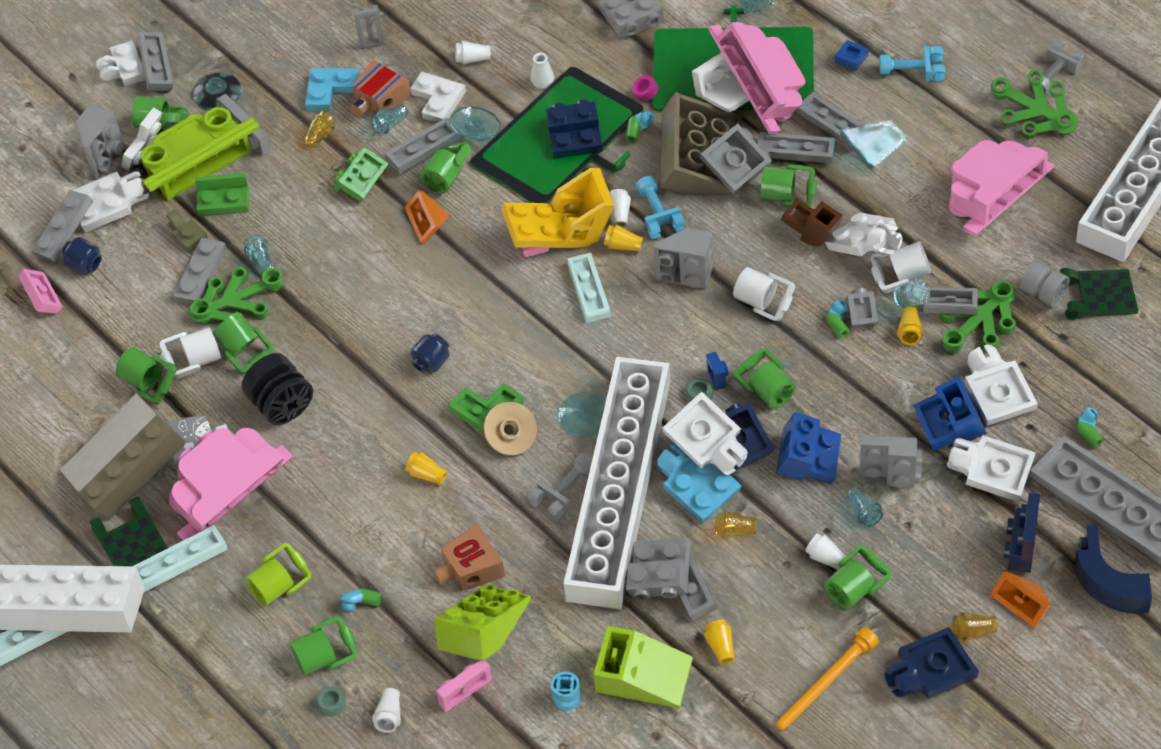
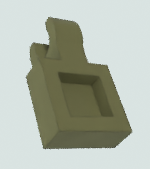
(187, 233)

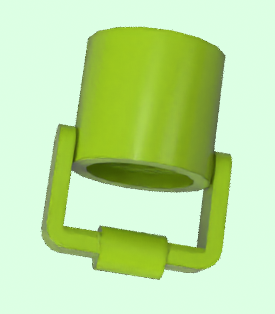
(272, 579)

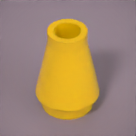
(622, 239)
(910, 327)
(425, 468)
(720, 640)

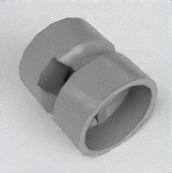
(1039, 281)

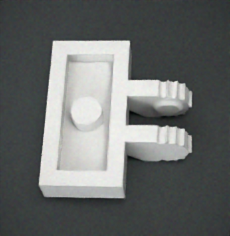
(123, 63)

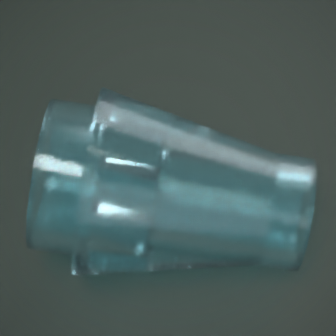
(385, 119)
(258, 252)
(865, 508)

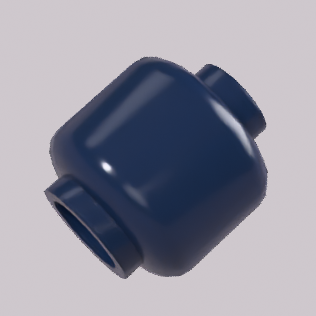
(81, 255)
(430, 353)

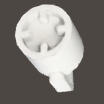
(908, 262)
(759, 289)
(198, 348)

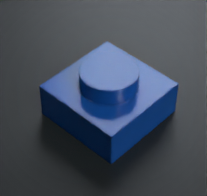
(851, 55)
(716, 370)

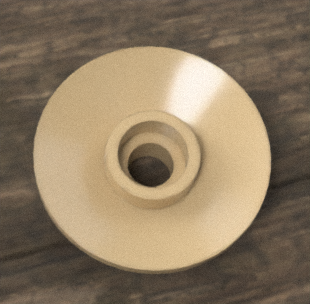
(522, 425)

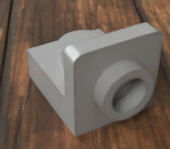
(861, 307)

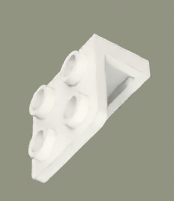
(718, 84)

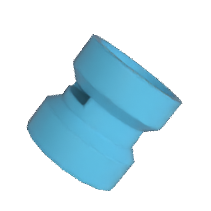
(566, 691)

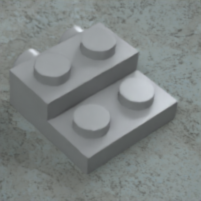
(631, 16)
(736, 158)
(891, 458)
(659, 568)

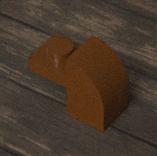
(814, 224)

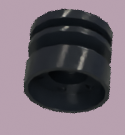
(277, 388)

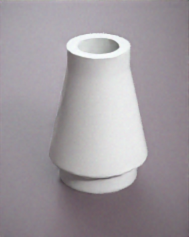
(471, 52)
(541, 72)
(621, 209)
(824, 551)
(387, 714)

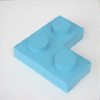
(325, 82)

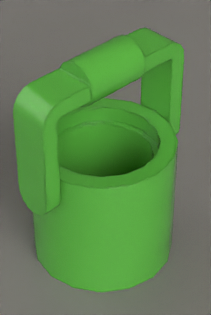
(144, 105)
(444, 167)
(779, 184)
(236, 336)
(144, 373)
(767, 380)
(854, 580)
(315, 651)

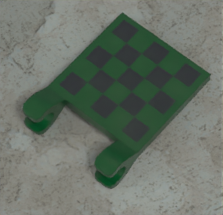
(1101, 293)
(132, 540)

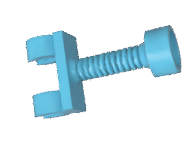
(934, 55)
(647, 188)

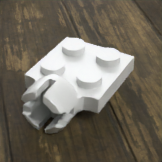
(112, 198)
(866, 234)
(997, 386)
(707, 435)
(992, 465)

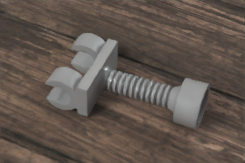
(1059, 61)
(560, 504)

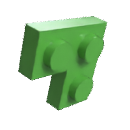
(475, 409)

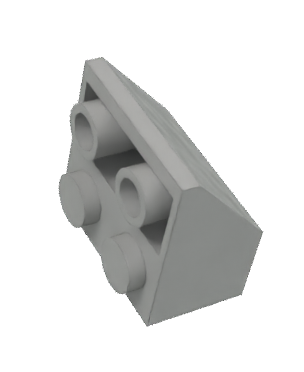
(100, 138)
(685, 258)

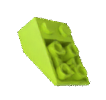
(480, 622)
(641, 668)

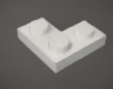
(440, 92)
(147, 131)

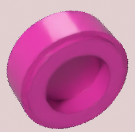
(645, 88)

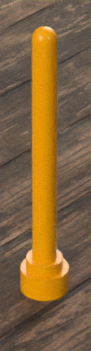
(864, 641)

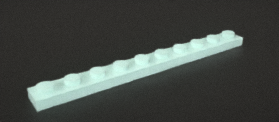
(152, 572)

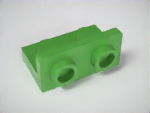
(361, 174)
(222, 194)

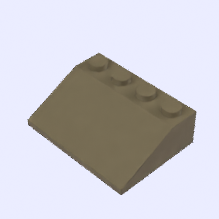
(686, 132)
(122, 457)

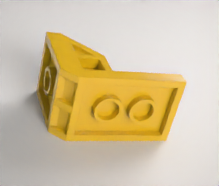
(570, 221)

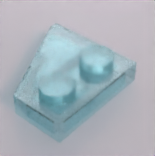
(874, 141)

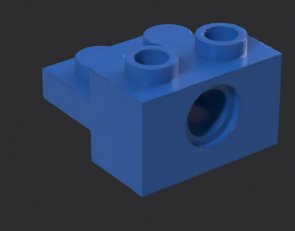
(963, 417)
(808, 450)

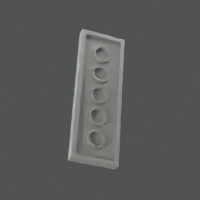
(1102, 495)

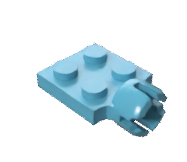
(696, 489)

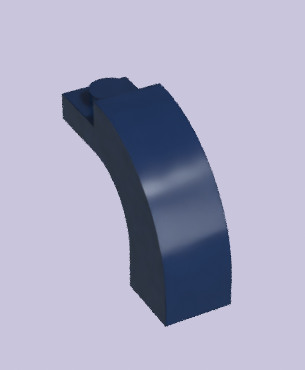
(1108, 586)

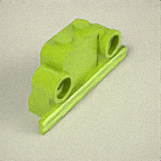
(195, 149)

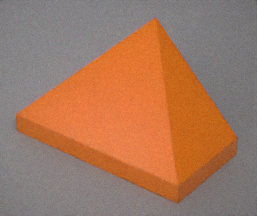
(425, 215)
(1021, 597)

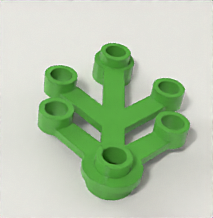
(1037, 107)
(1000, 295)
(207, 309)

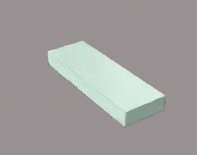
(588, 287)

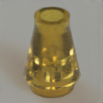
(320, 127)
(733, 524)
(973, 625)

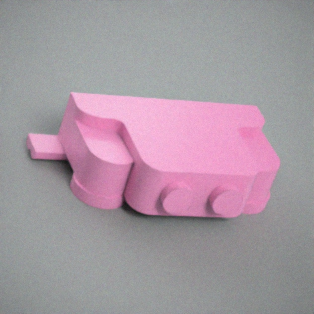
(763, 71)
(992, 179)
(221, 475)

